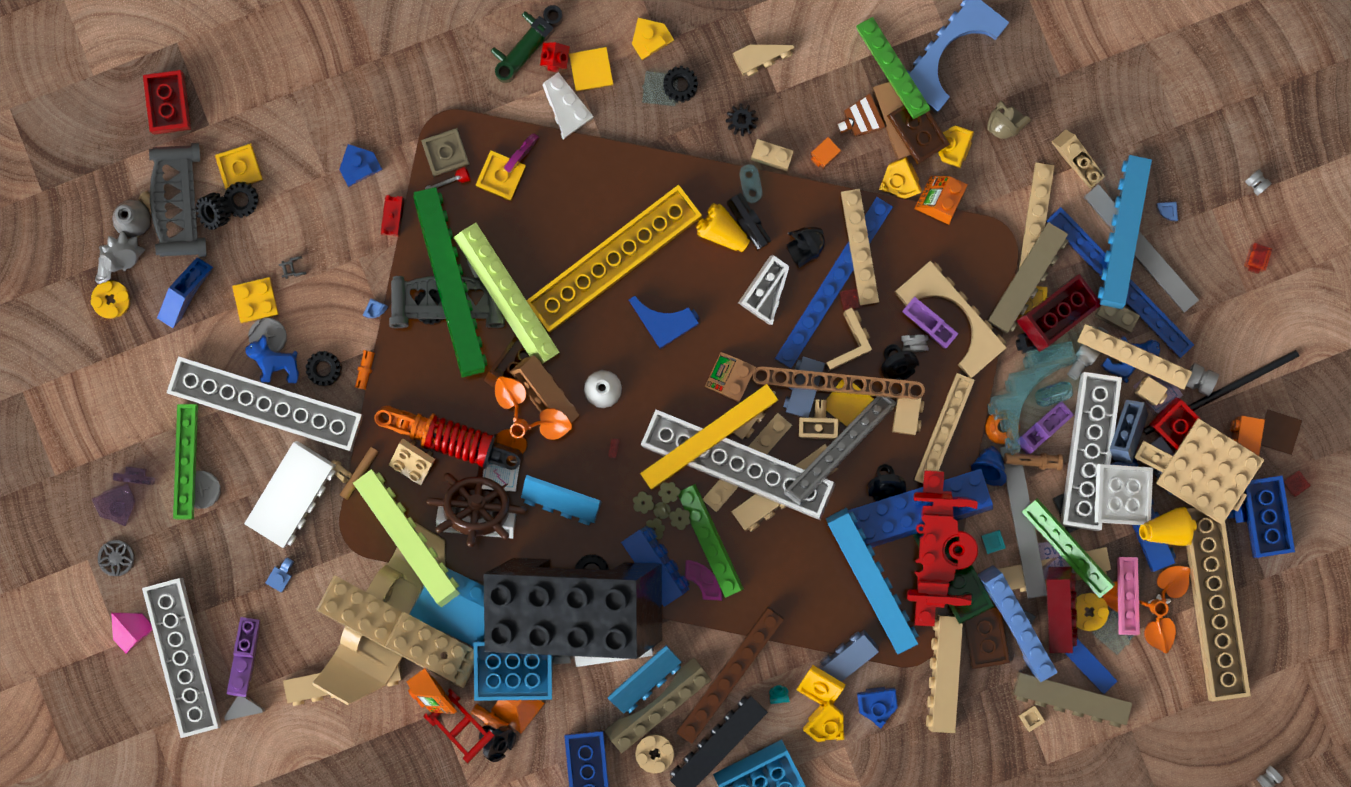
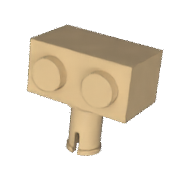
(819, 426)

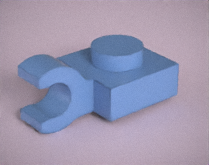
(279, 576)

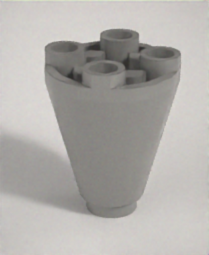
(137, 221)

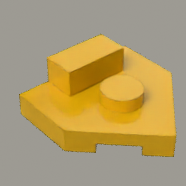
(650, 37)
(960, 143)
(901, 179)
(825, 723)

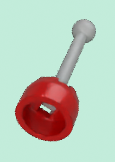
(461, 176)

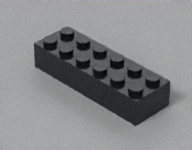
(719, 744)

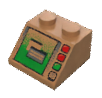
(730, 377)

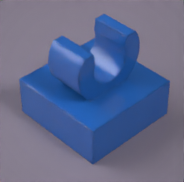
(1239, 516)

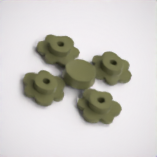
(662, 509)

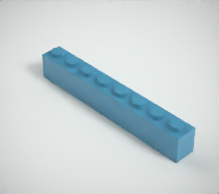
(1125, 232)
(872, 581)

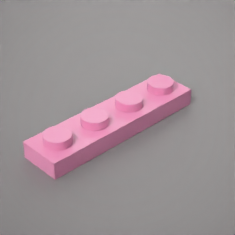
(1128, 596)

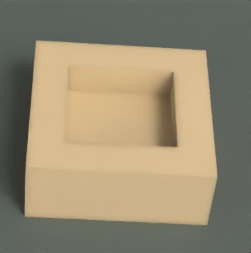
(1031, 718)

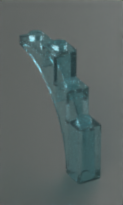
(1021, 384)

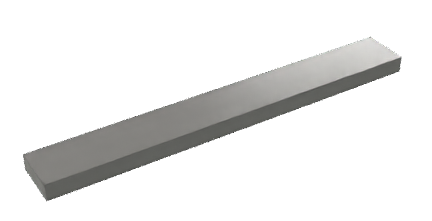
(1145, 254)
(839, 449)
(1024, 530)

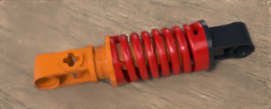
(450, 440)

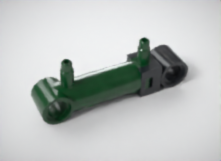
(539, 32)

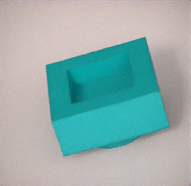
(993, 542)

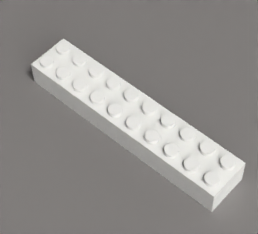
(265, 404)
(737, 465)

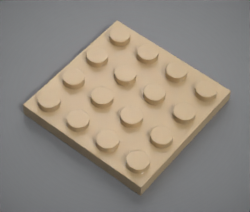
(1210, 471)

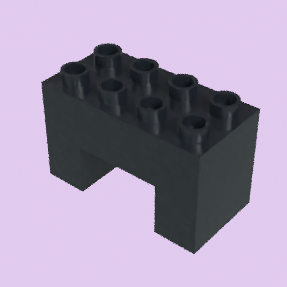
(572, 609)

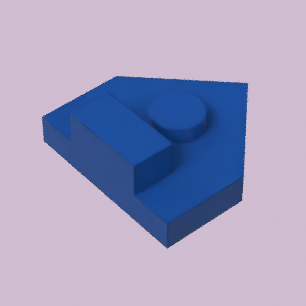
(358, 165)
(877, 704)

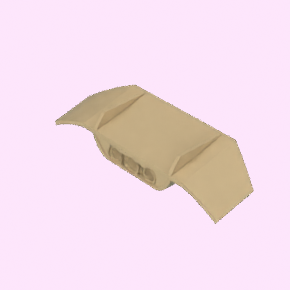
(360, 663)

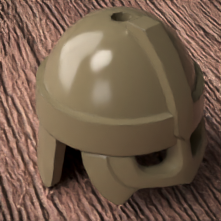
(1007, 123)

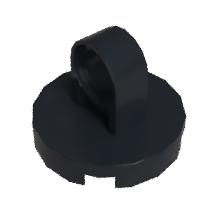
(900, 365)
(886, 485)
(499, 744)

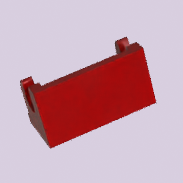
(392, 215)

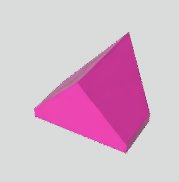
(129, 629)

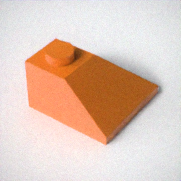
(517, 712)

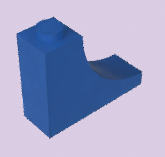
(182, 292)
(665, 326)

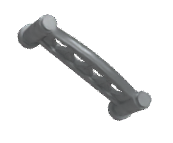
(180, 159)
(405, 308)

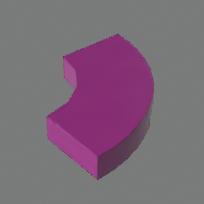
(520, 154)
(704, 579)

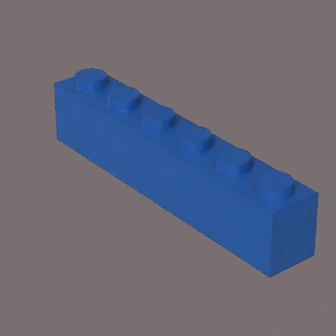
(1157, 554)

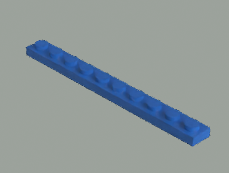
(829, 290)
(1136, 298)

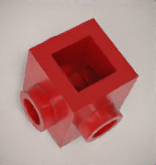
(554, 56)

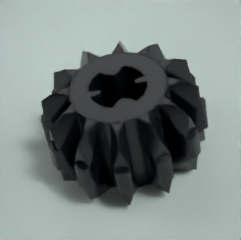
(748, 121)

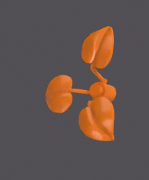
(552, 421)
(1159, 632)

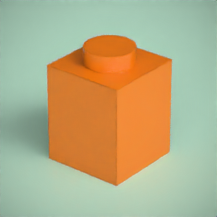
(825, 153)

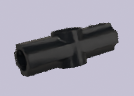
(749, 221)

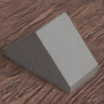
(243, 707)

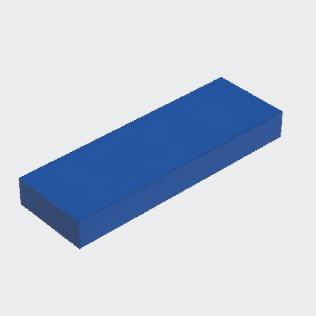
(1091, 667)

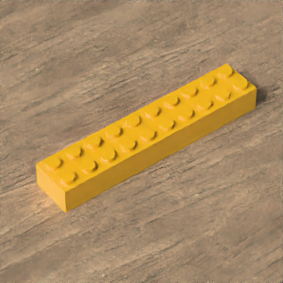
(614, 258)

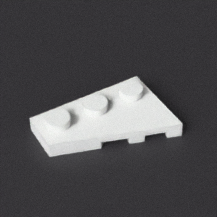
(567, 107)

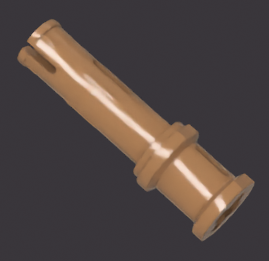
(1040, 461)

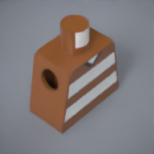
(862, 118)

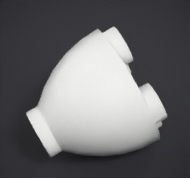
(605, 398)

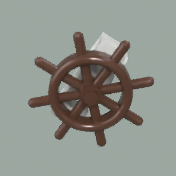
(476, 514)

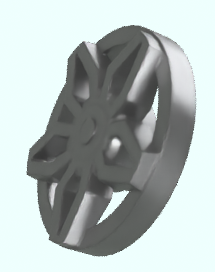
(115, 558)

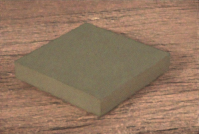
(445, 152)

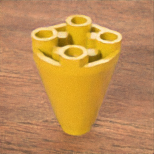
(722, 229)
(1170, 528)

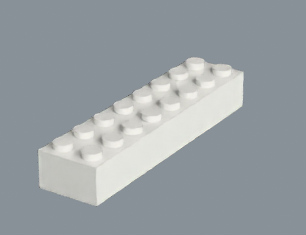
(1090, 446)
(181, 657)

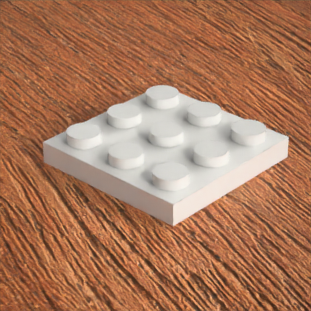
(1123, 494)

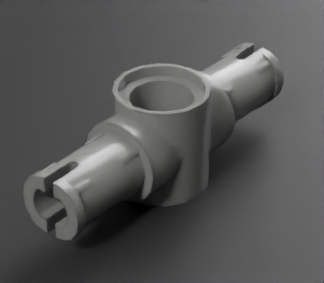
(1084, 357)

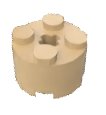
(656, 764)

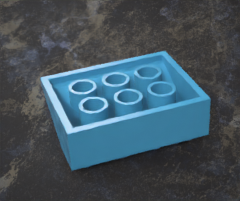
(560, 499)
(458, 618)
(511, 675)
(644, 679)
(762, 769)

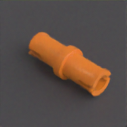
(364, 369)
(488, 717)

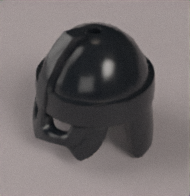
(807, 245)

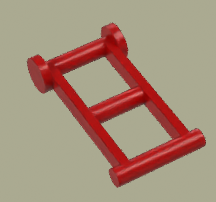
(432, 719)

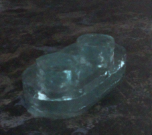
(750, 183)
(1054, 394)

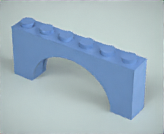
(972, 19)
(1009, 607)

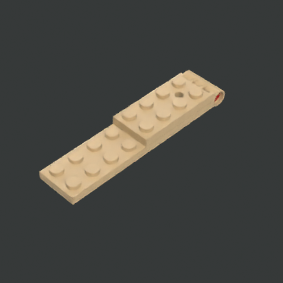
(397, 631)

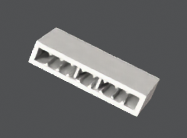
(291, 494)

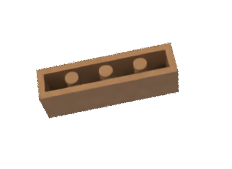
(887, 103)
(541, 387)

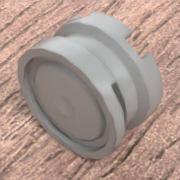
(915, 343)

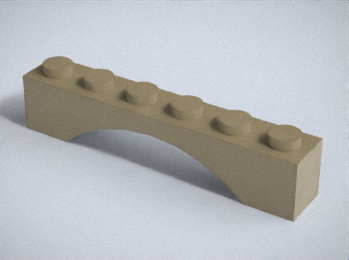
(686, 683)

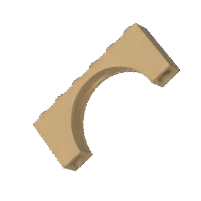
(984, 343)

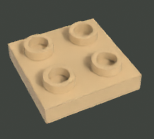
(412, 461)

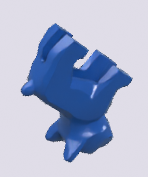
(272, 361)
(1124, 370)

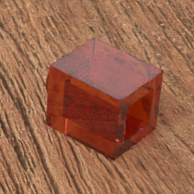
(1257, 258)

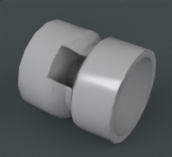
(1202, 380)

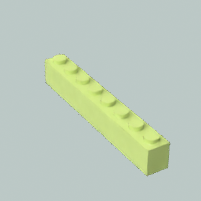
(505, 293)
(406, 538)

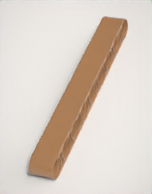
(847, 379)

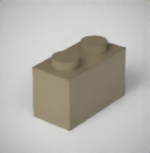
(1119, 318)

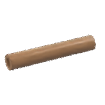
(359, 472)

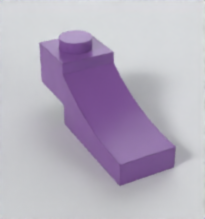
(930, 322)
(1045, 428)

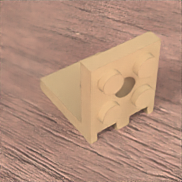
(861, 337)

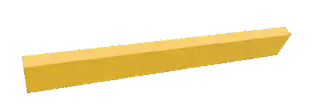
(709, 437)

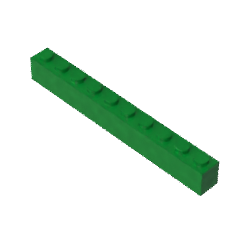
(449, 282)

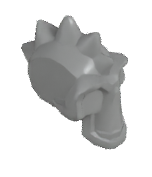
(117, 255)

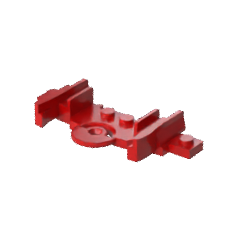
(937, 569)

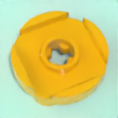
(99, 300)
(1100, 612)

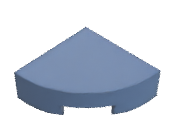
(1168, 210)
(374, 309)

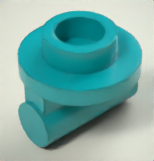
(779, 694)

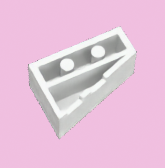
(765, 290)

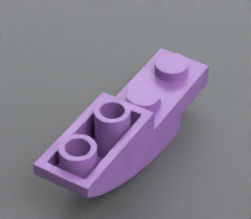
(244, 657)

